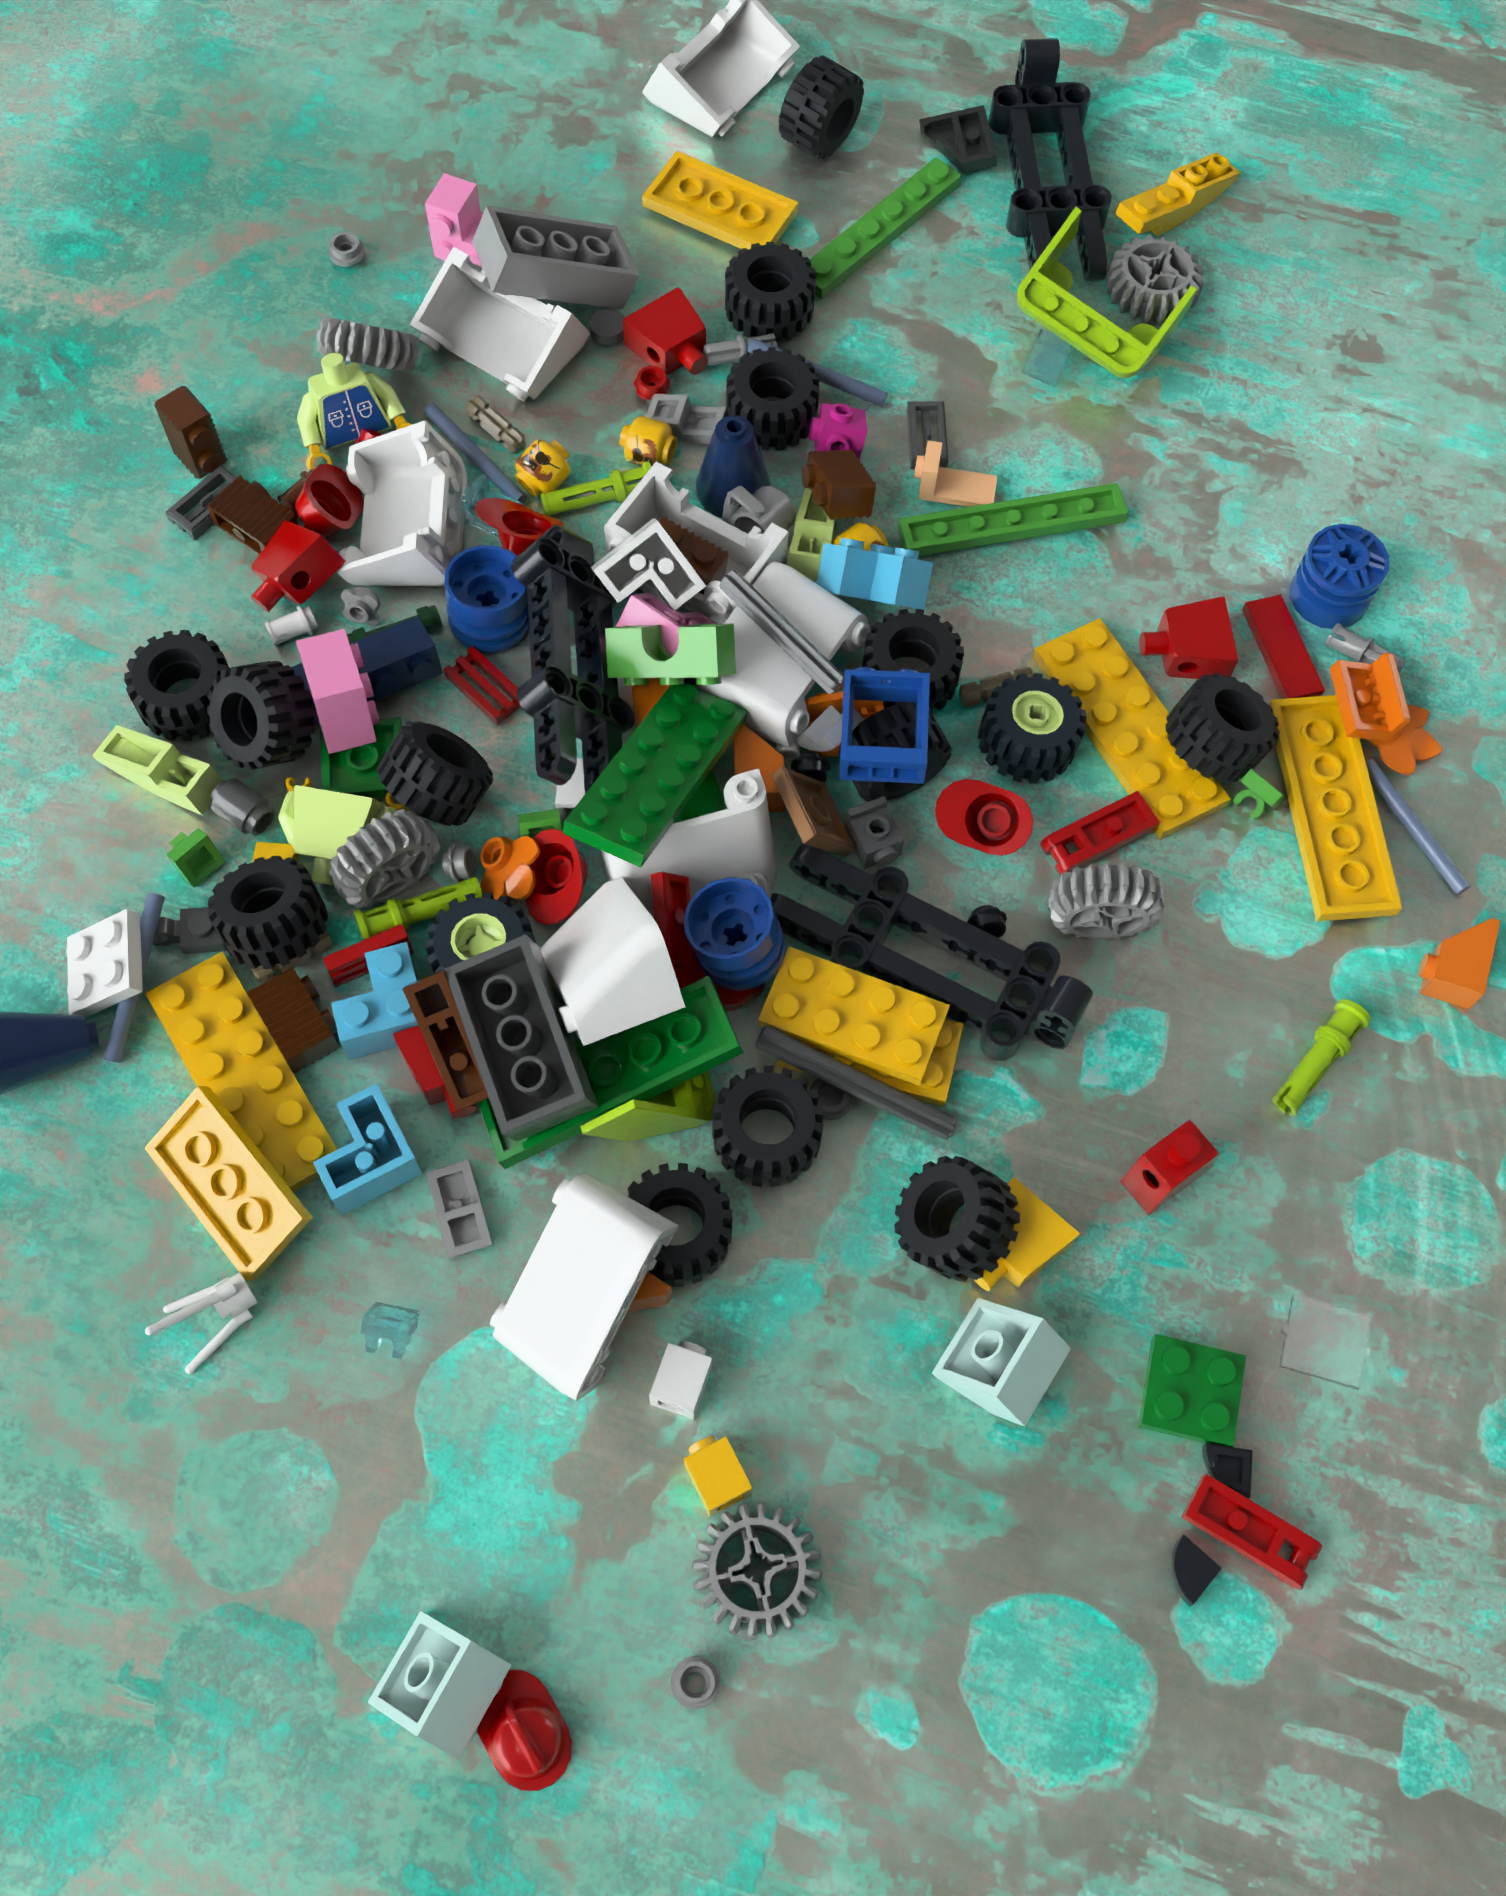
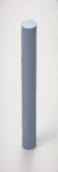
(834, 378)
(474, 453)
(1417, 829)
(126, 1008)

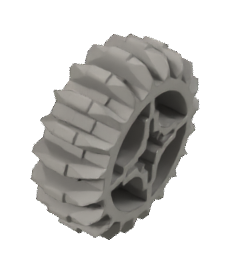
(1152, 277)
(367, 344)
(384, 858)
(1106, 901)
(797, 1559)

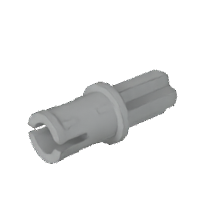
(732, 350)
(1358, 647)

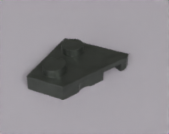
(962, 138)

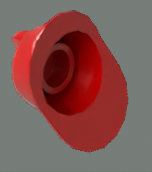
(329, 501)
(515, 523)
(984, 817)
(559, 878)
(525, 1733)

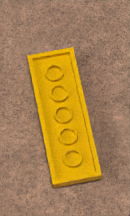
(1129, 726)
(1334, 812)
(238, 1059)

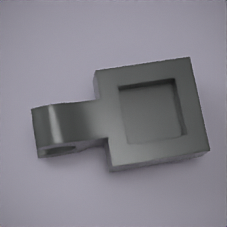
(192, 931)

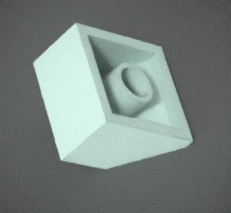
(1002, 1360)
(439, 1685)

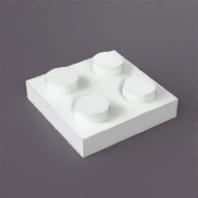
(104, 964)

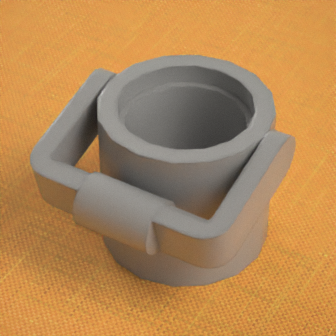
(758, 509)

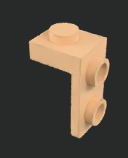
(949, 484)

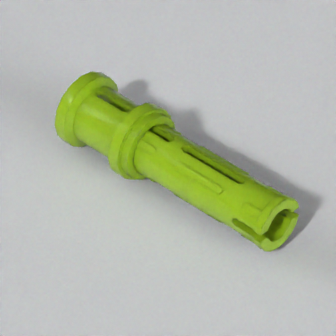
(617, 480)
(413, 909)
(1330, 1042)

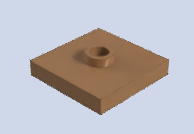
(813, 812)

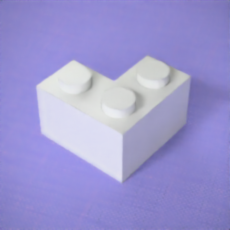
(648, 556)

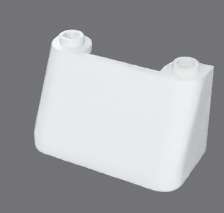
(722, 67)
(498, 333)
(409, 508)
(766, 676)
(709, 845)
(611, 965)
(580, 1283)

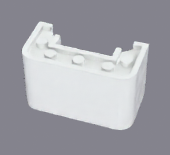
(747, 553)

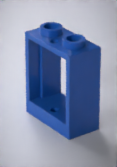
(885, 763)

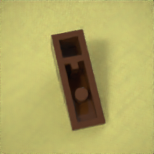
(446, 1038)

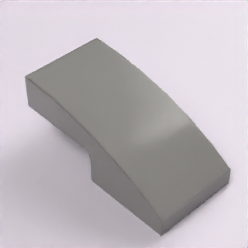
(687, 421)
(826, 731)
(459, 1209)

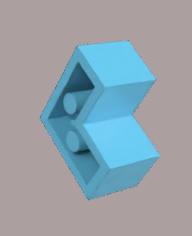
(875, 573)
(370, 1019)
(376, 1158)

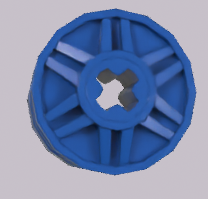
(1339, 576)
(485, 599)
(735, 933)

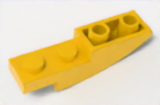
(1181, 197)

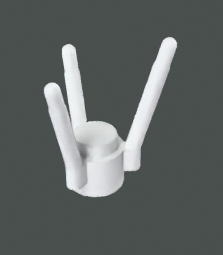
(228, 1296)

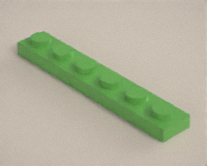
(882, 225)
(1013, 520)

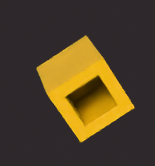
(716, 1474)

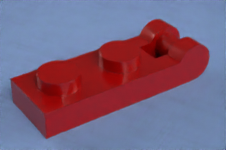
(1101, 832)
(1251, 1530)

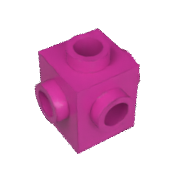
(839, 428)

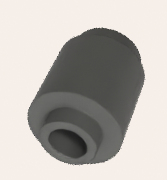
(241, 807)

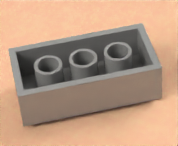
(554, 258)

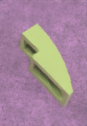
(810, 533)
(159, 768)

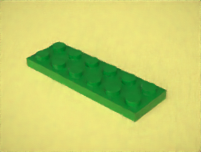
(655, 773)
(637, 1066)

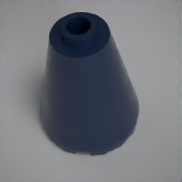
(730, 462)
(41, 1045)

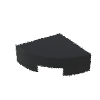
(1229, 1466)
(1191, 1570)

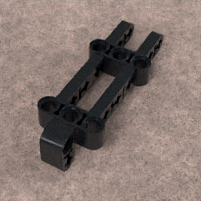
(1045, 106)
(566, 705)
(1051, 1010)

